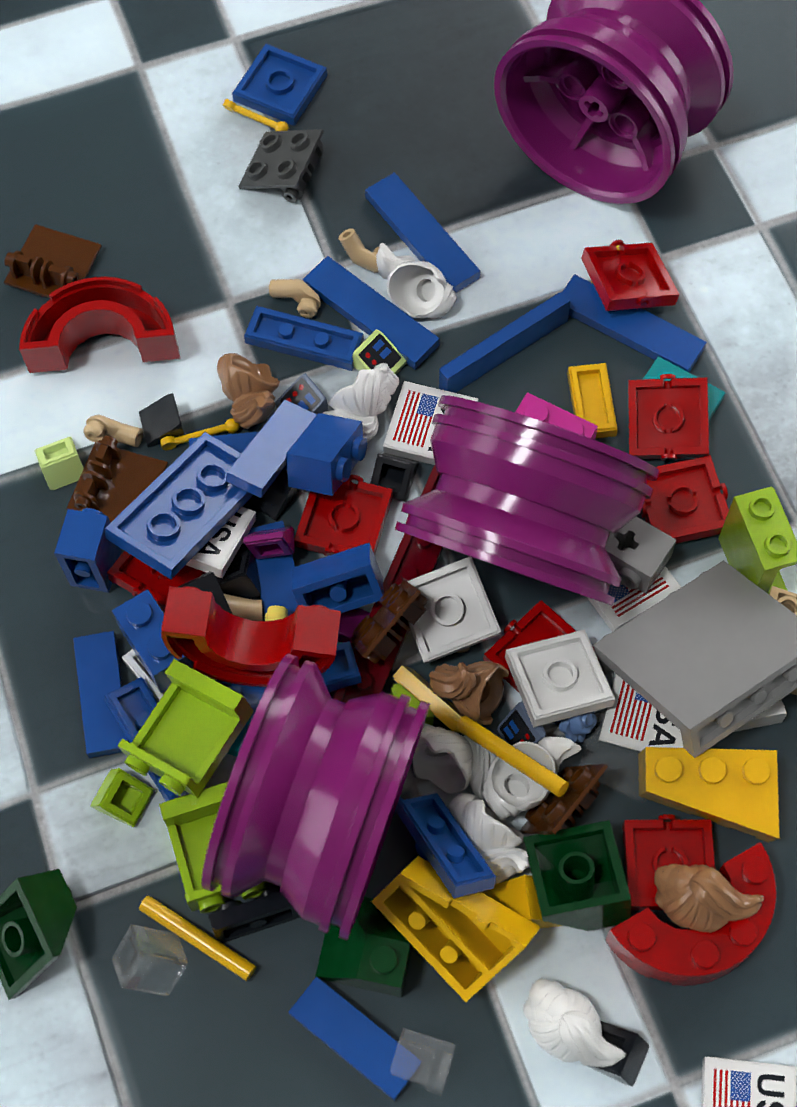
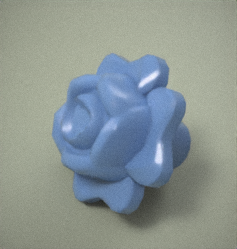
(578, 726)

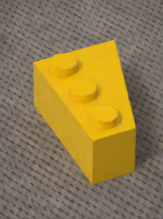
(720, 784)
(459, 937)

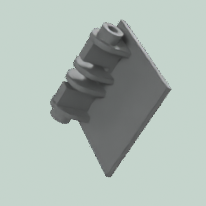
(284, 162)

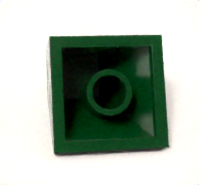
(579, 877)
(33, 927)
(371, 958)

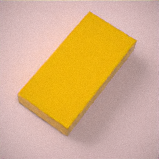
(593, 397)
(421, 690)

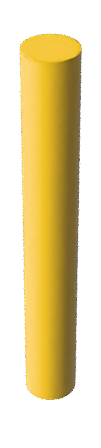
(512, 756)
(197, 938)

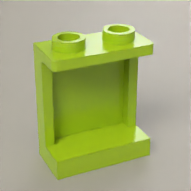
(759, 538)
(187, 731)
(190, 829)

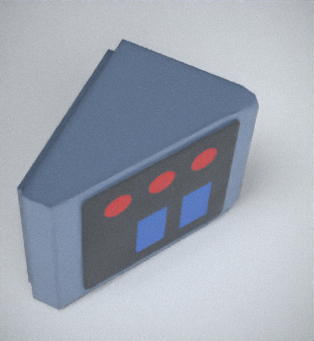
(305, 394)
(518, 727)

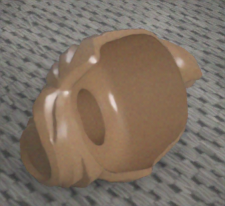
(248, 387)
(473, 688)
(701, 897)

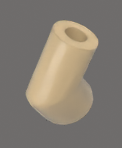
(357, 252)
(304, 295)
(99, 426)

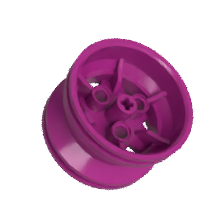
(614, 92)
(528, 496)
(313, 795)

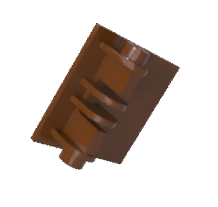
(49, 261)
(113, 478)
(396, 602)
(557, 811)

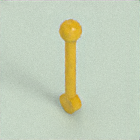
(232, 106)
(170, 442)

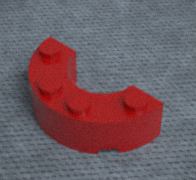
(92, 309)
(241, 648)
(695, 956)

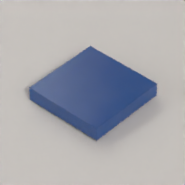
(279, 84)

